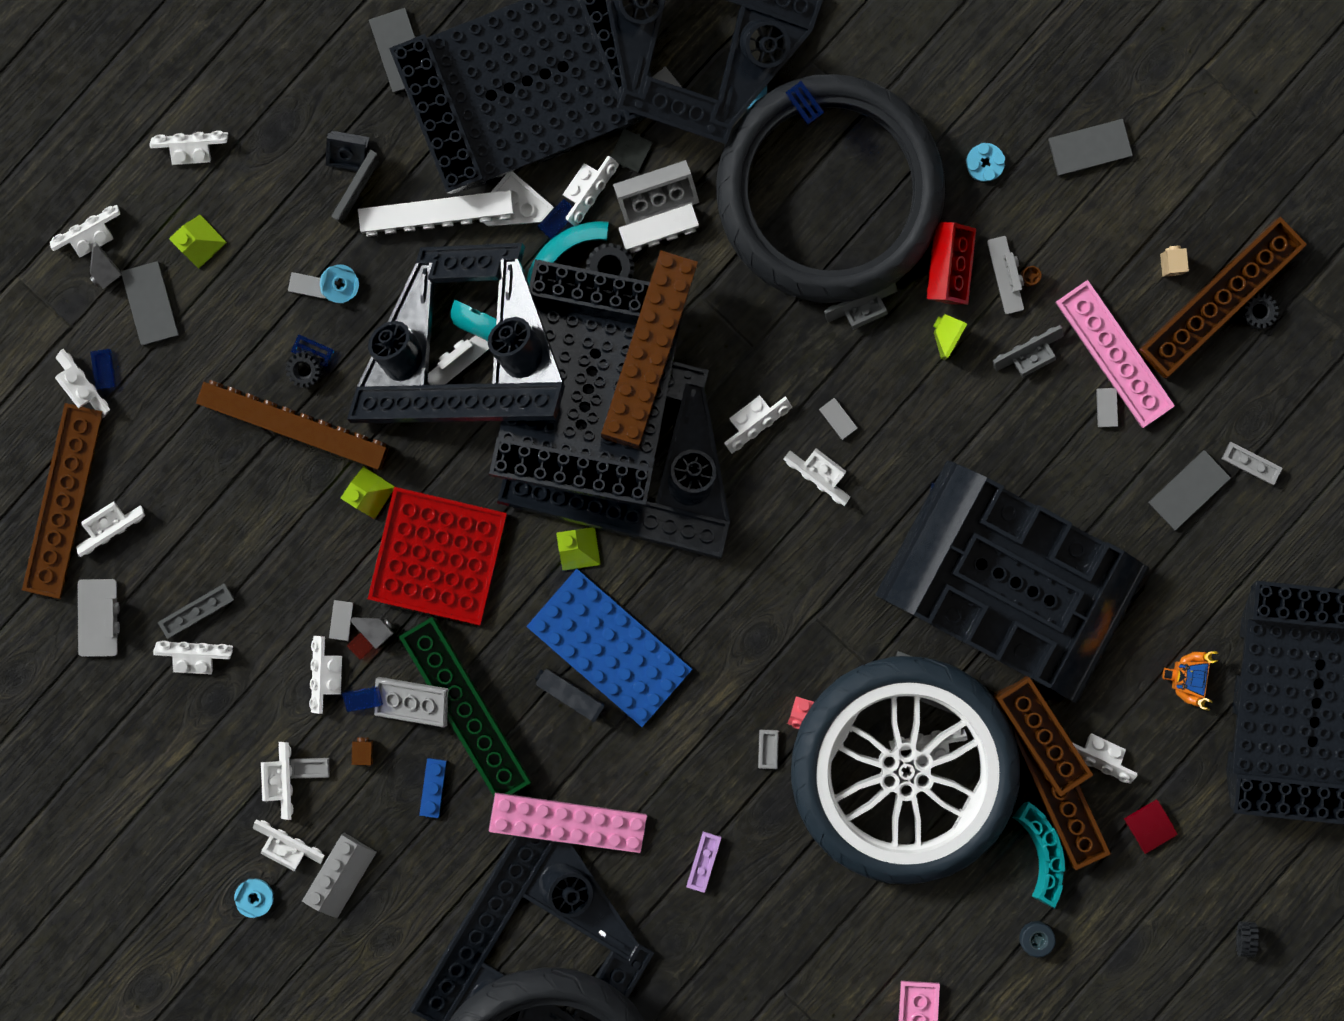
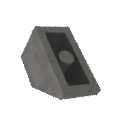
(102, 268)
(374, 629)

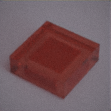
(360, 646)

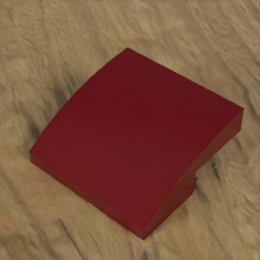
(1150, 826)

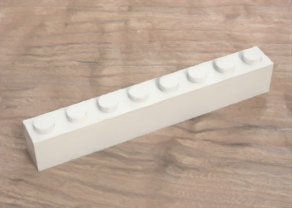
(436, 212)

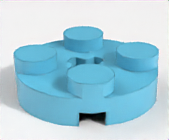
(984, 151)
(344, 293)
(243, 900)

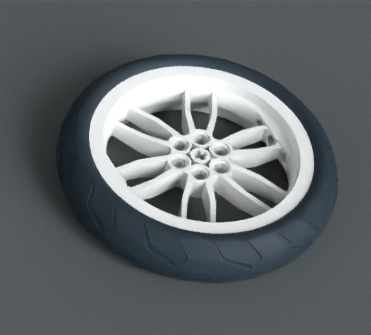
(985, 809)

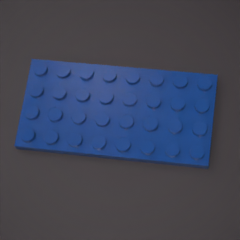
(609, 647)

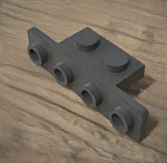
(862, 310)
(1032, 354)

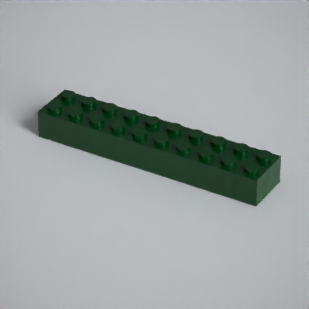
(466, 708)

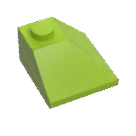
(198, 241)
(947, 334)
(368, 492)
(578, 548)

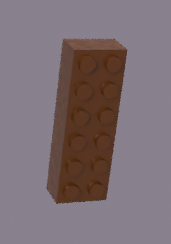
(1043, 736)

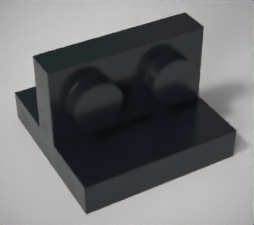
(346, 150)

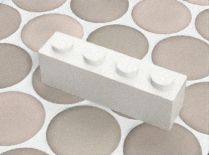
(659, 227)

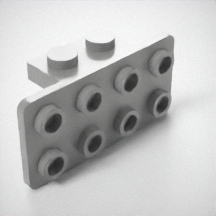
(97, 617)

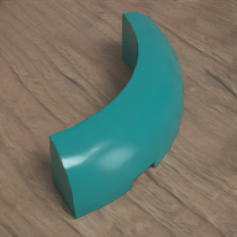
(570, 238)
(472, 320)
(1049, 853)

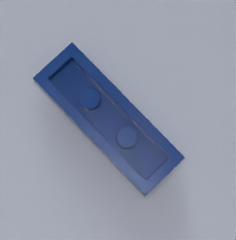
(433, 787)

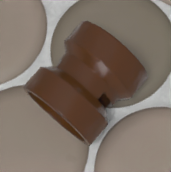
(1033, 276)

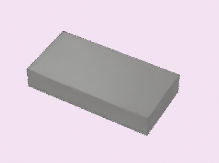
(305, 285)
(1107, 407)
(838, 418)
(340, 620)
(768, 749)
(310, 768)

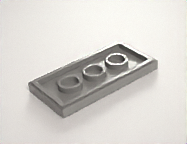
(412, 702)

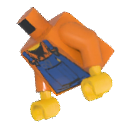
(1191, 677)

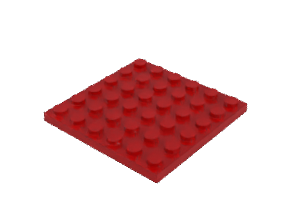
(437, 556)

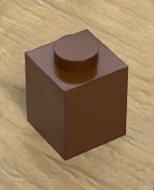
(362, 751)

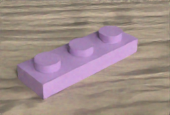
(703, 862)

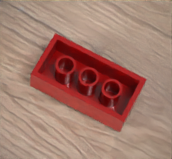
(951, 263)

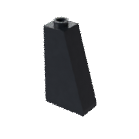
(569, 694)

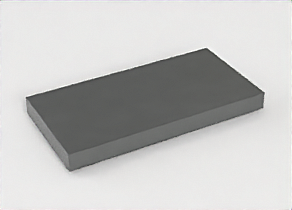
(388, 32)
(1090, 147)
(356, 187)
(149, 303)
(1189, 490)

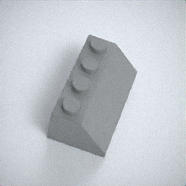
(656, 192)
(339, 876)

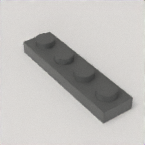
(196, 611)

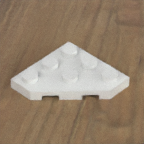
(528, 204)

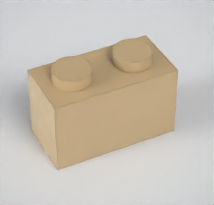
(1174, 261)

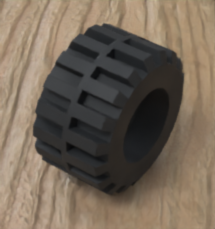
(611, 250)

